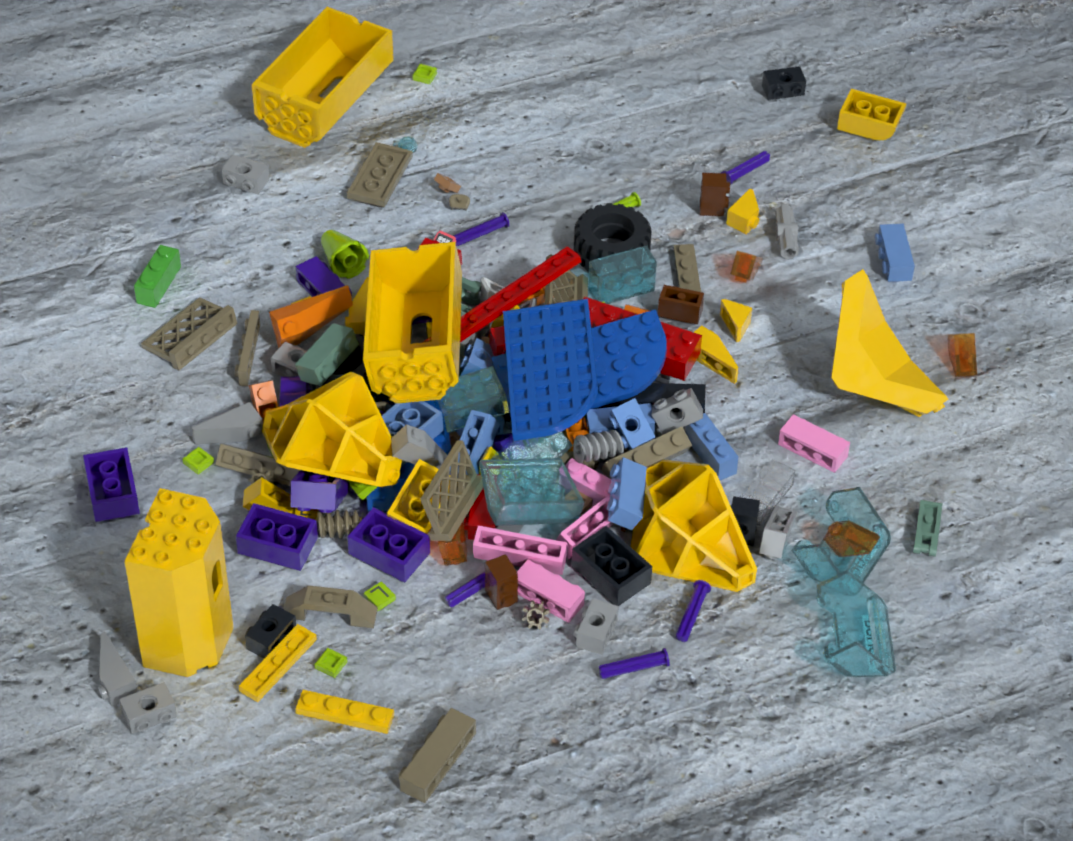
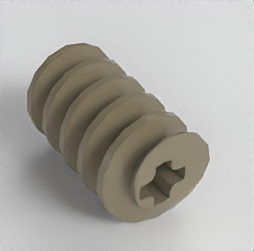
(337, 523)

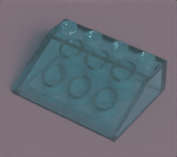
(530, 492)

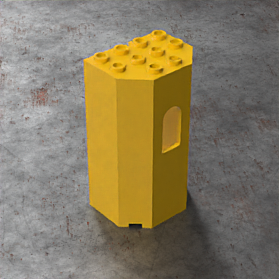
(326, 51)
(400, 289)
(180, 585)

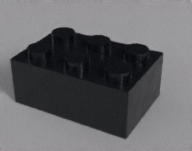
(611, 566)

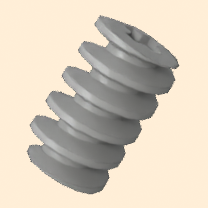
(597, 446)

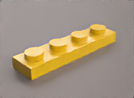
(277, 663)
(345, 711)

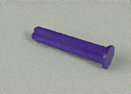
(747, 166)
(482, 229)
(466, 590)
(692, 610)
(634, 664)

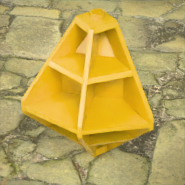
(871, 357)
(334, 434)
(691, 528)

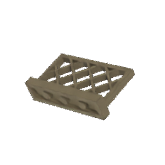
(572, 290)
(197, 339)
(460, 497)

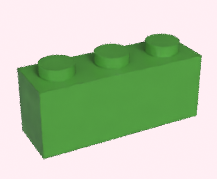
(157, 276)

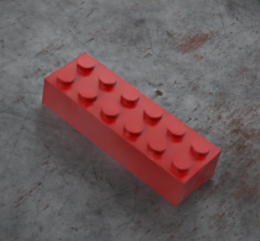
(682, 345)

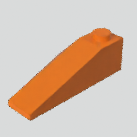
(304, 318)

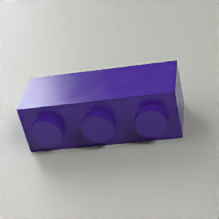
(316, 277)

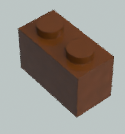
(713, 194)
(680, 304)
(501, 582)

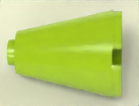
(344, 254)

